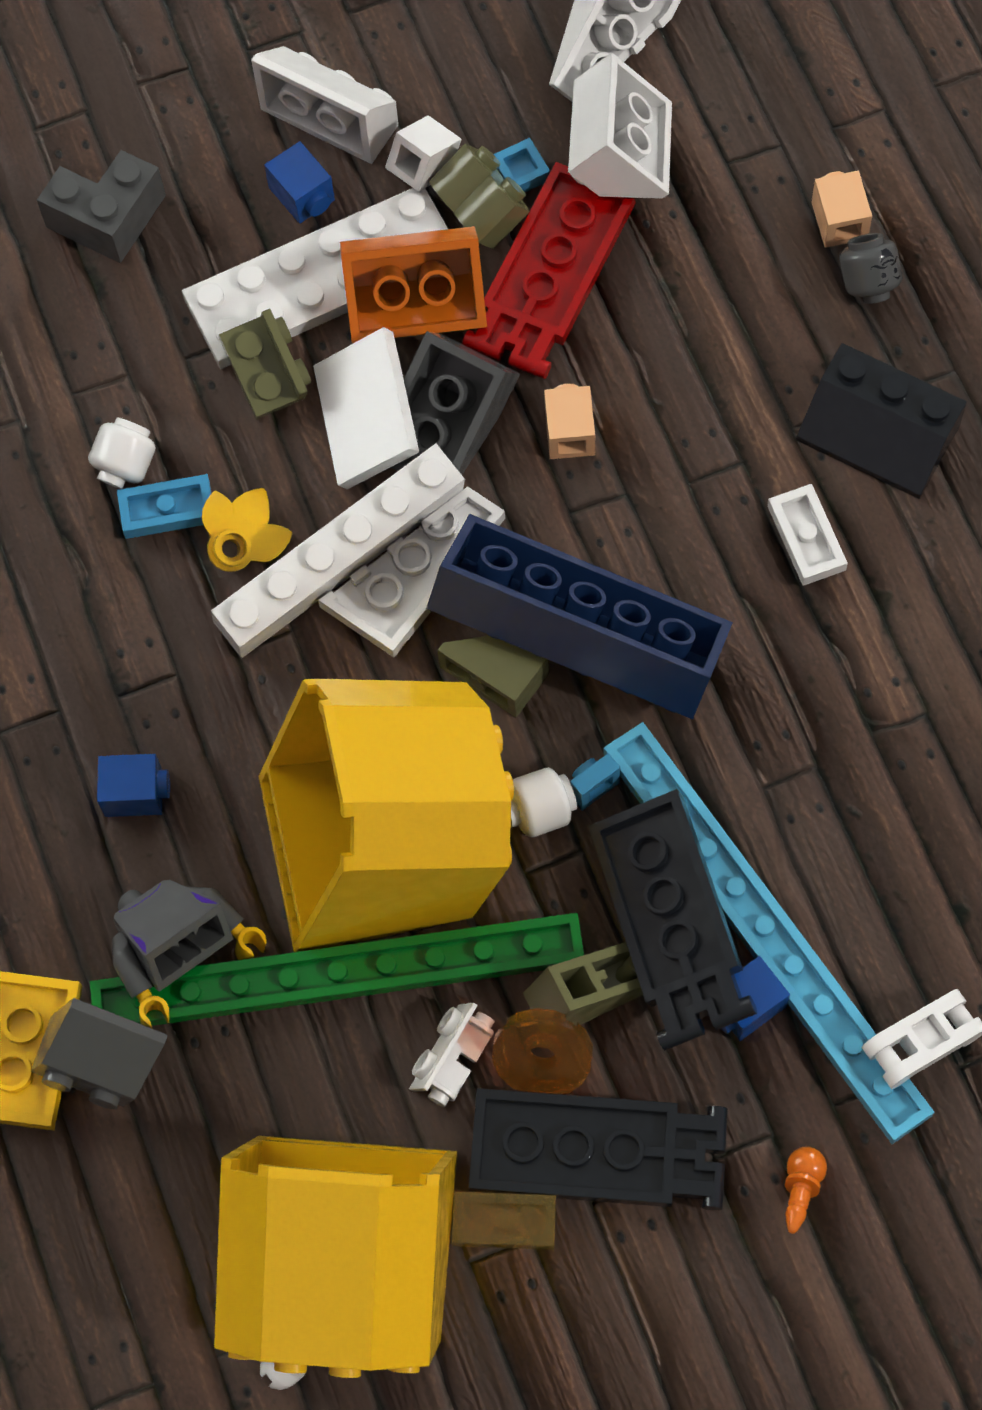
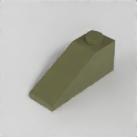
(587, 985)

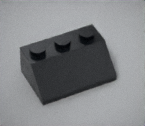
(881, 420)

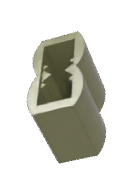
(480, 194)

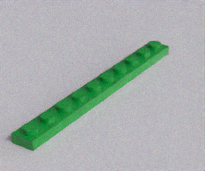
(355, 970)

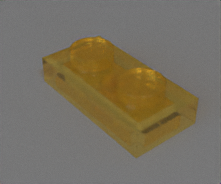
(504, 1220)

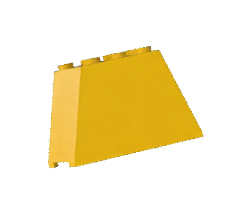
(385, 808)
(333, 1254)

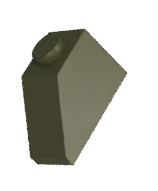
(495, 670)

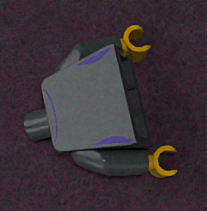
(171, 933)

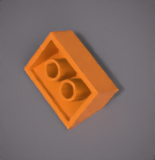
(414, 283)

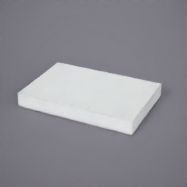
(365, 408)

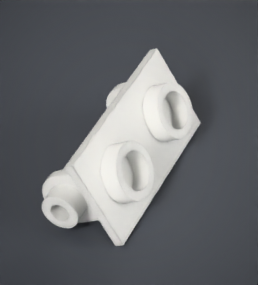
(459, 1035)

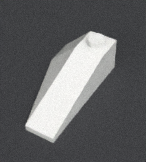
(602, 29)

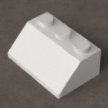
(324, 102)
(620, 133)

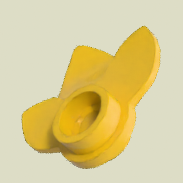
(245, 525)

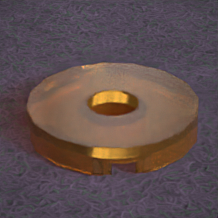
(536, 1074)

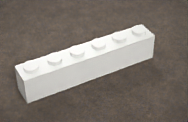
(337, 551)

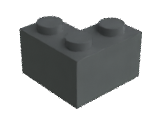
(104, 214)

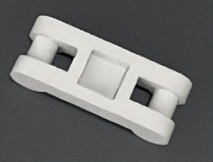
(924, 1037)

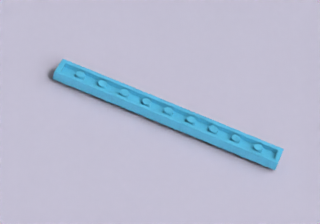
(771, 934)

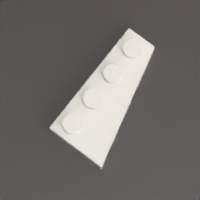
(393, 592)

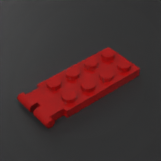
(549, 272)

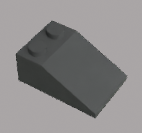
(454, 397)

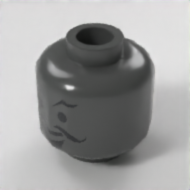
(870, 267)

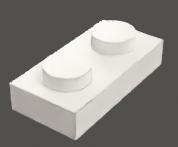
(807, 534)

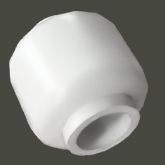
(121, 453)
(542, 802)

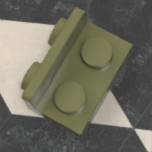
(265, 364)

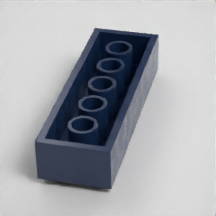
(579, 615)

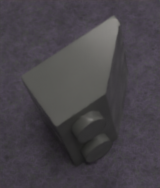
(97, 1054)

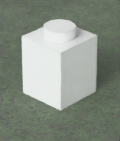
(421, 152)

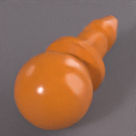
(805, 1171)

